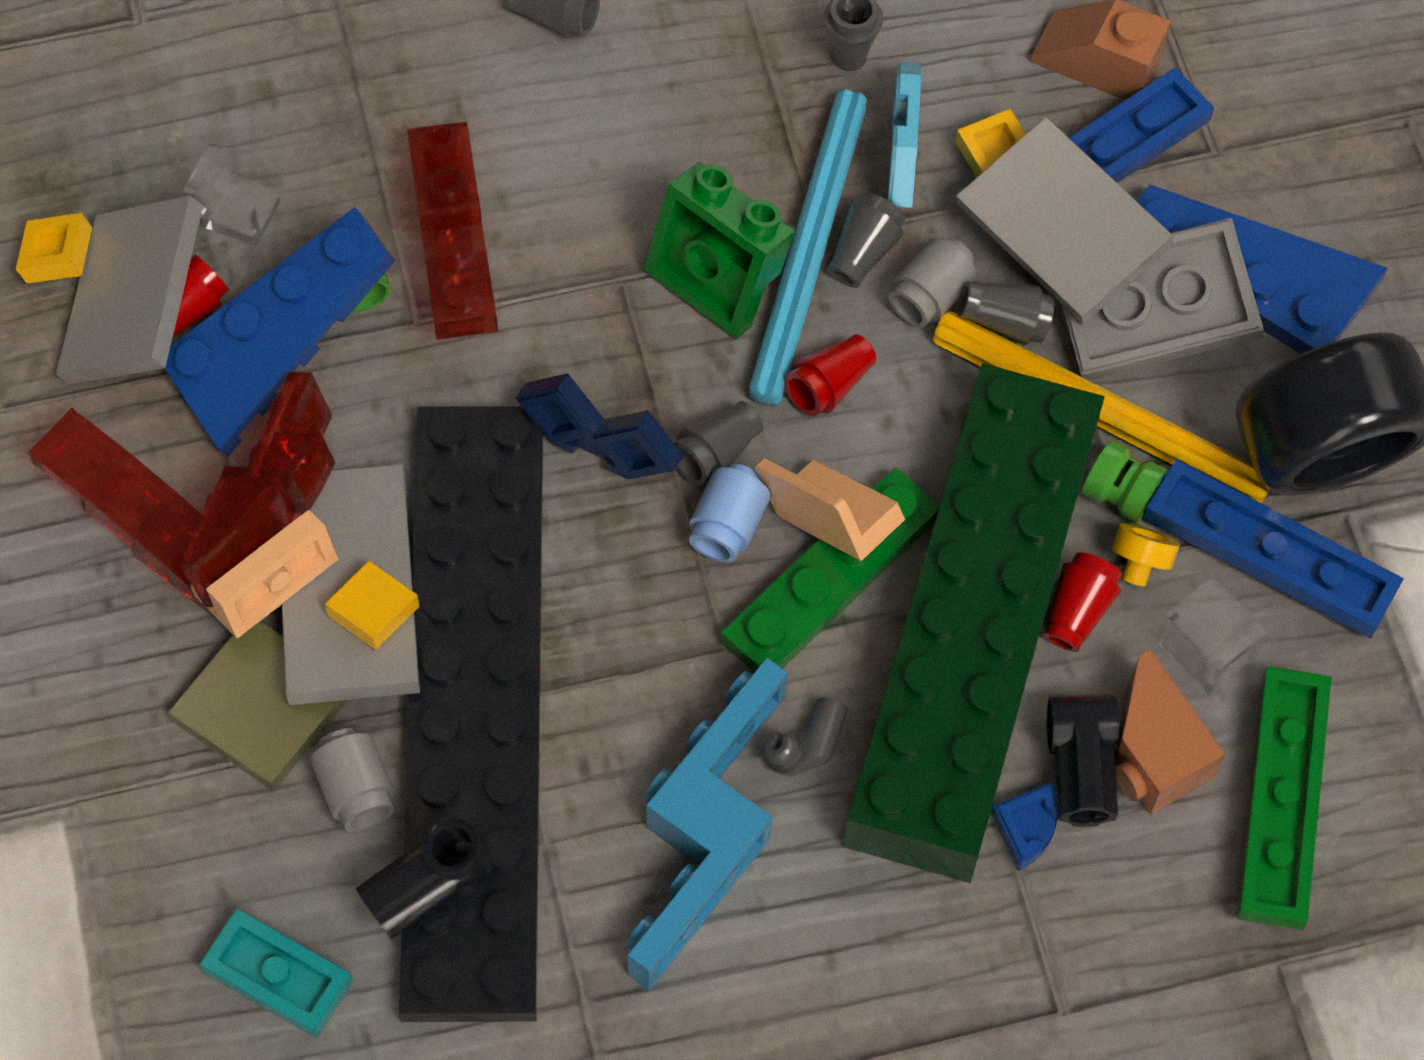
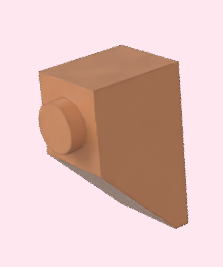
(1104, 46)
(1162, 740)

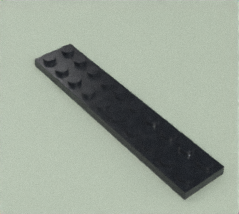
(477, 708)

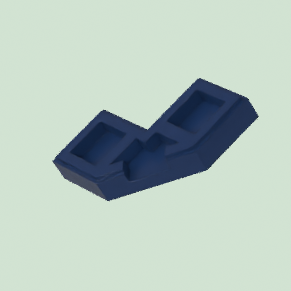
(630, 442)

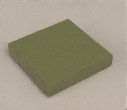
(244, 709)

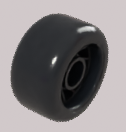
(1334, 414)

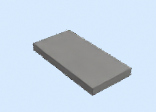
(323, 660)

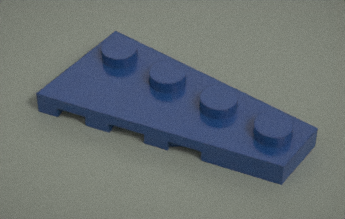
(1299, 286)
(249, 346)

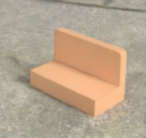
(831, 506)
(271, 574)

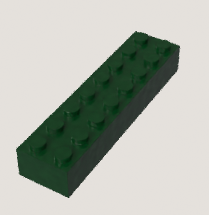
(973, 625)

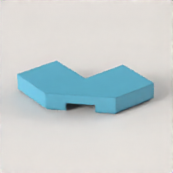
(904, 133)

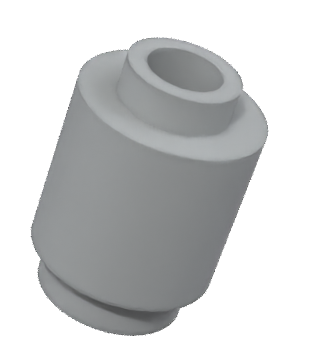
(932, 281)
(353, 779)

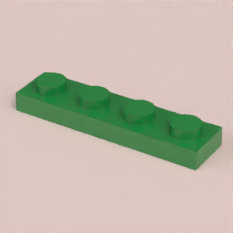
(823, 584)
(1284, 798)

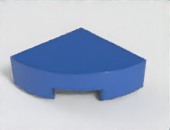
(1027, 823)

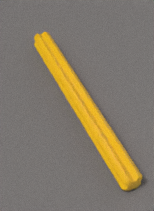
(1117, 414)

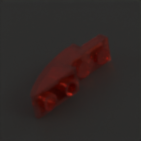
(452, 231)
(271, 492)

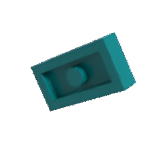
(276, 973)

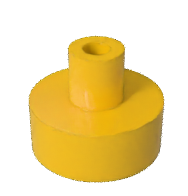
(1143, 550)

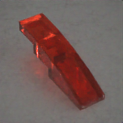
(121, 495)

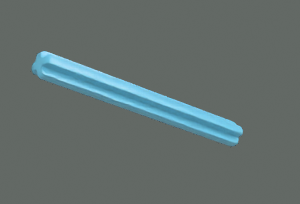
(807, 248)

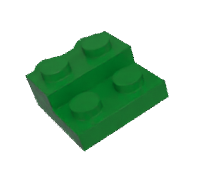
(717, 246)

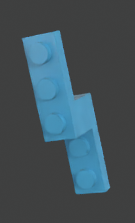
(705, 822)

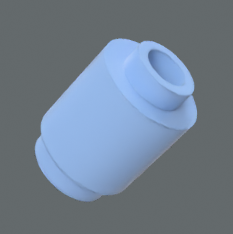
(728, 513)

